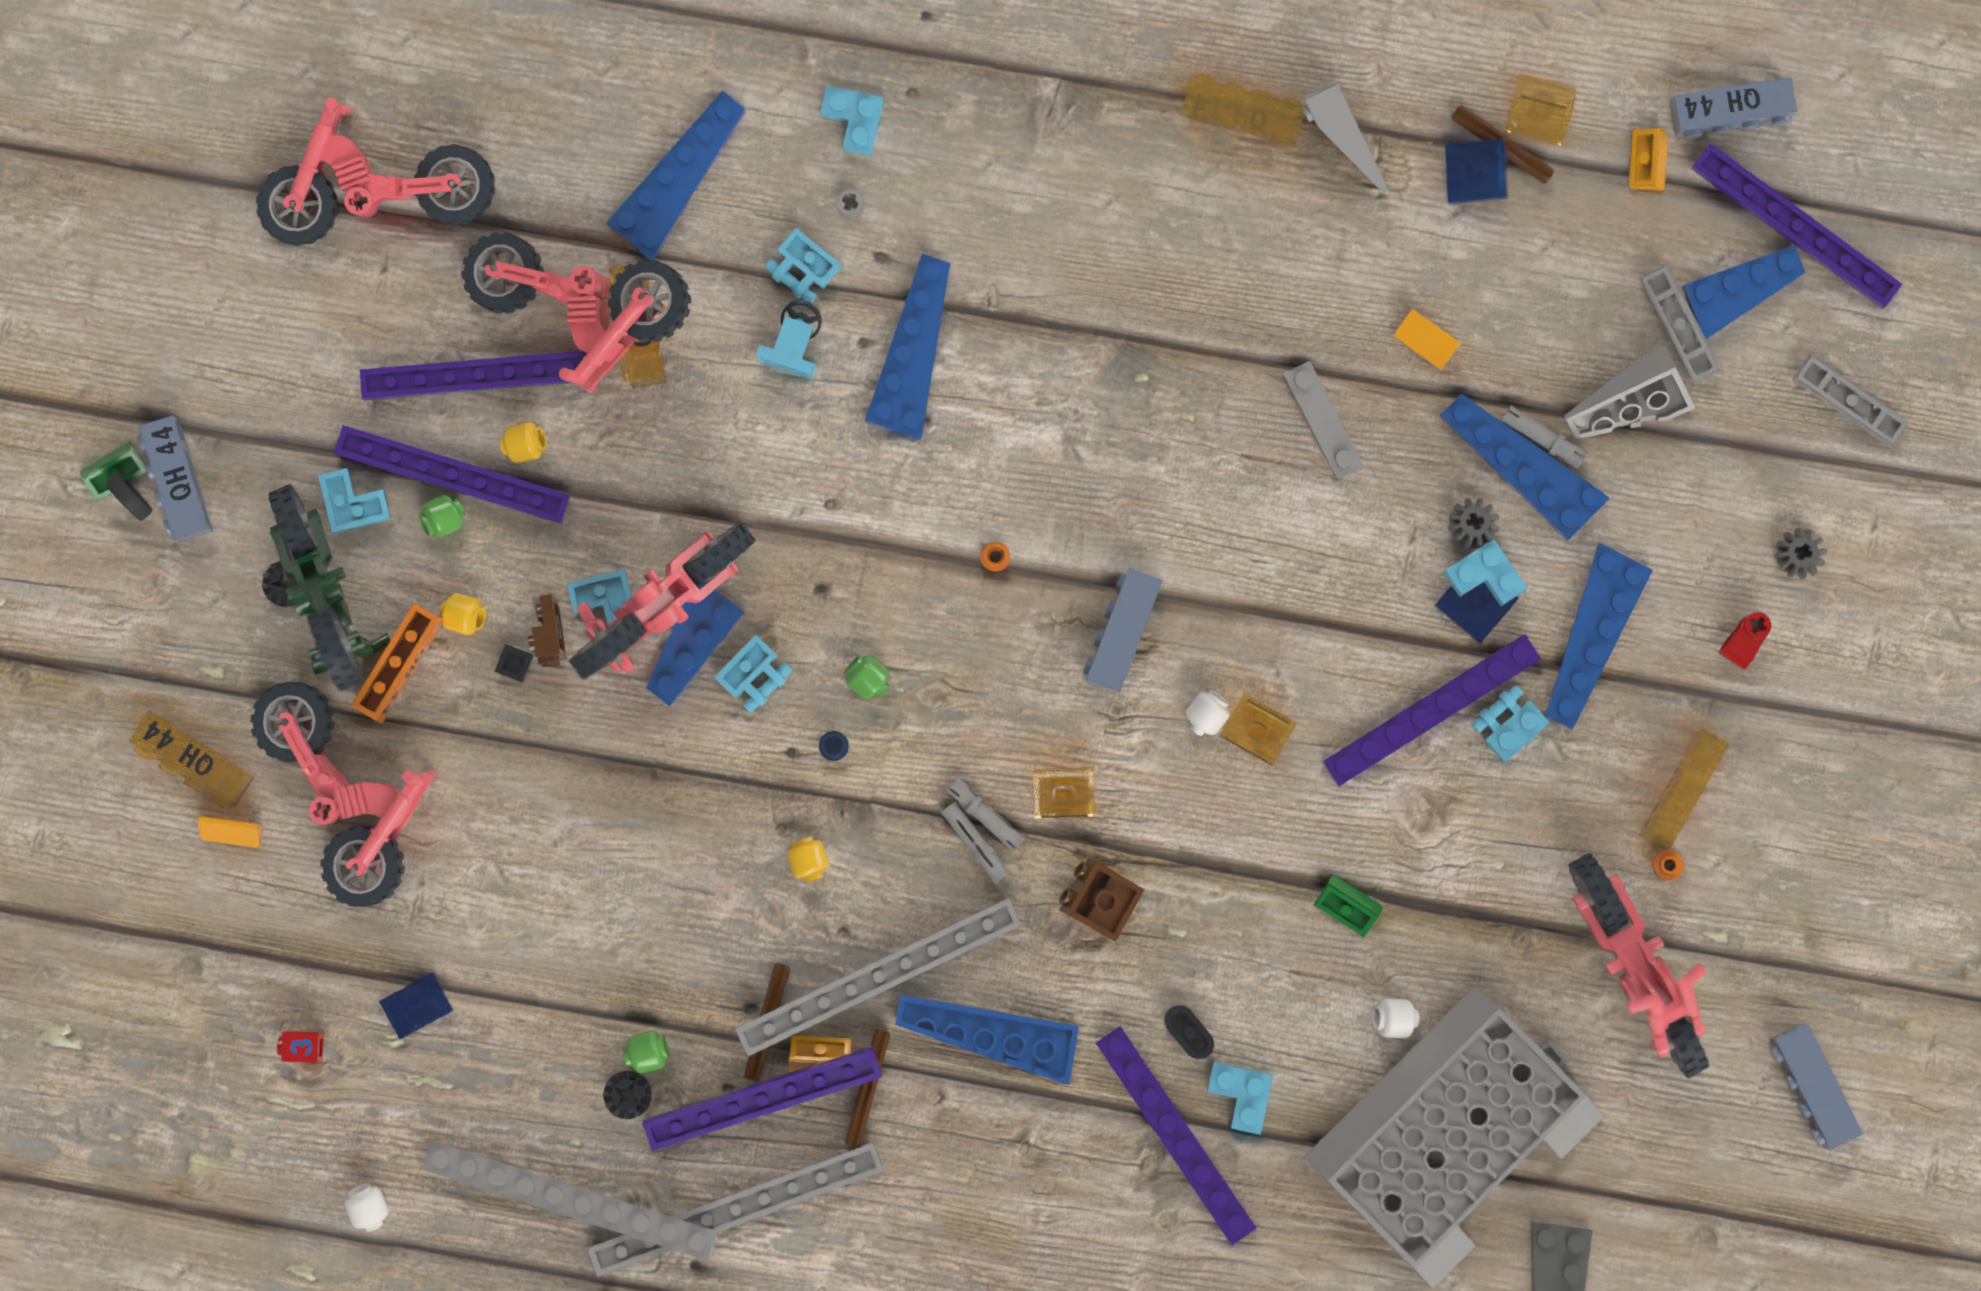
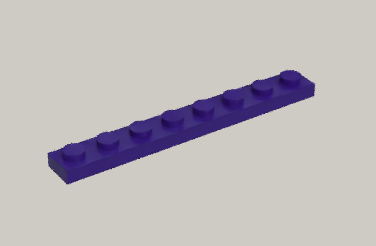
(1796, 226)
(467, 375)
(452, 474)
(1431, 710)
(762, 1098)
(1176, 1135)

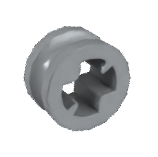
(842, 206)

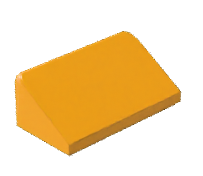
(1648, 159)
(1426, 339)
(230, 831)
(813, 1050)

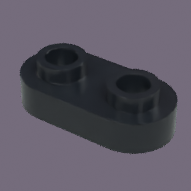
(1189, 1032)

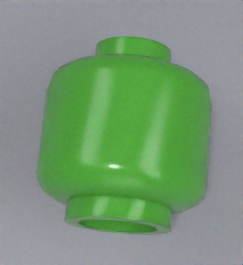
(441, 516)
(867, 676)
(646, 1052)

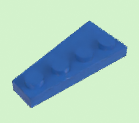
(1735, 291)
(692, 644)

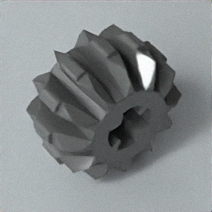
(1468, 531)
(1808, 563)

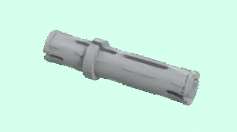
(1543, 436)
(985, 814)
(953, 815)

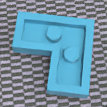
(860, 111)
(347, 510)
(1489, 566)
(603, 591)
(1249, 1088)

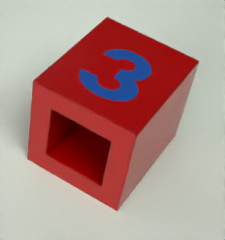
(301, 1046)

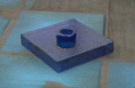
(1476, 171)
(1475, 611)

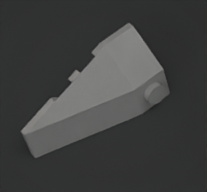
(1335, 119)
(1638, 394)

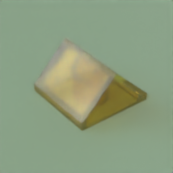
(1540, 109)
(1258, 729)
(1063, 792)

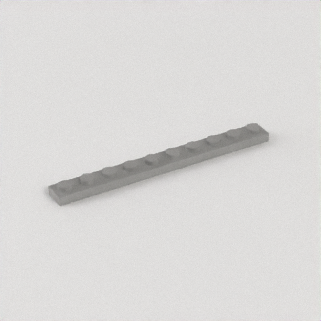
(877, 977)
(570, 1201)
(748, 1204)

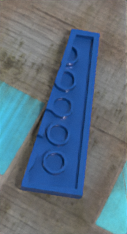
(662, 196)
(907, 373)
(1538, 478)
(1602, 614)
(1016, 1040)

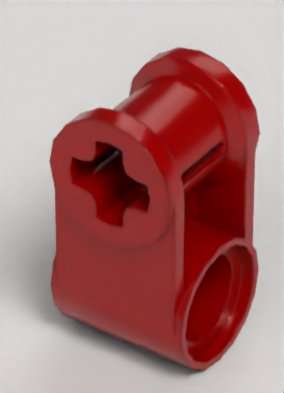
(1743, 643)

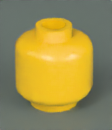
(523, 442)
(462, 614)
(807, 859)

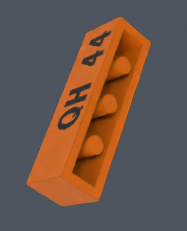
(397, 663)

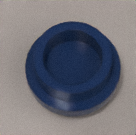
(833, 746)

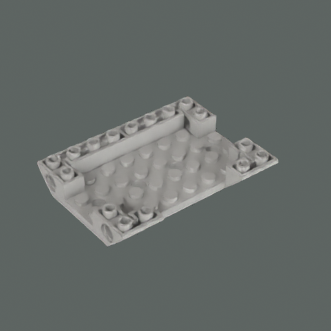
(1427, 1108)

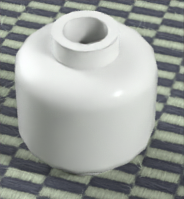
(1207, 713)
(1395, 1018)
(366, 1207)

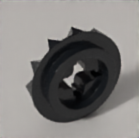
(273, 592)
(641, 1092)

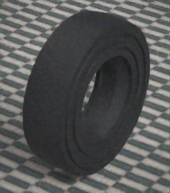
(128, 496)

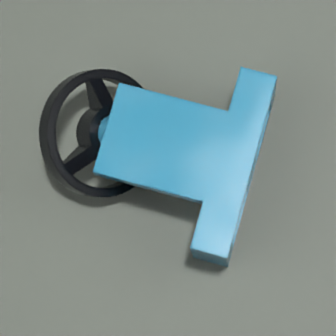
(793, 342)

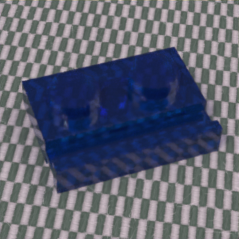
(416, 1005)

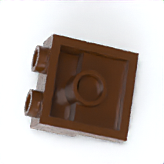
(548, 640)
(1100, 898)

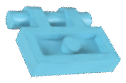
(809, 259)
(746, 667)
(1517, 730)

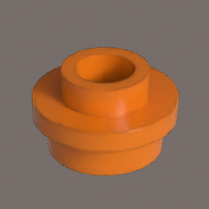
(995, 547)
(1658, 865)

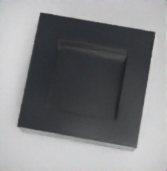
(514, 663)

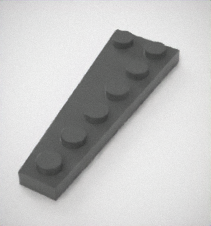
(1559, 1257)

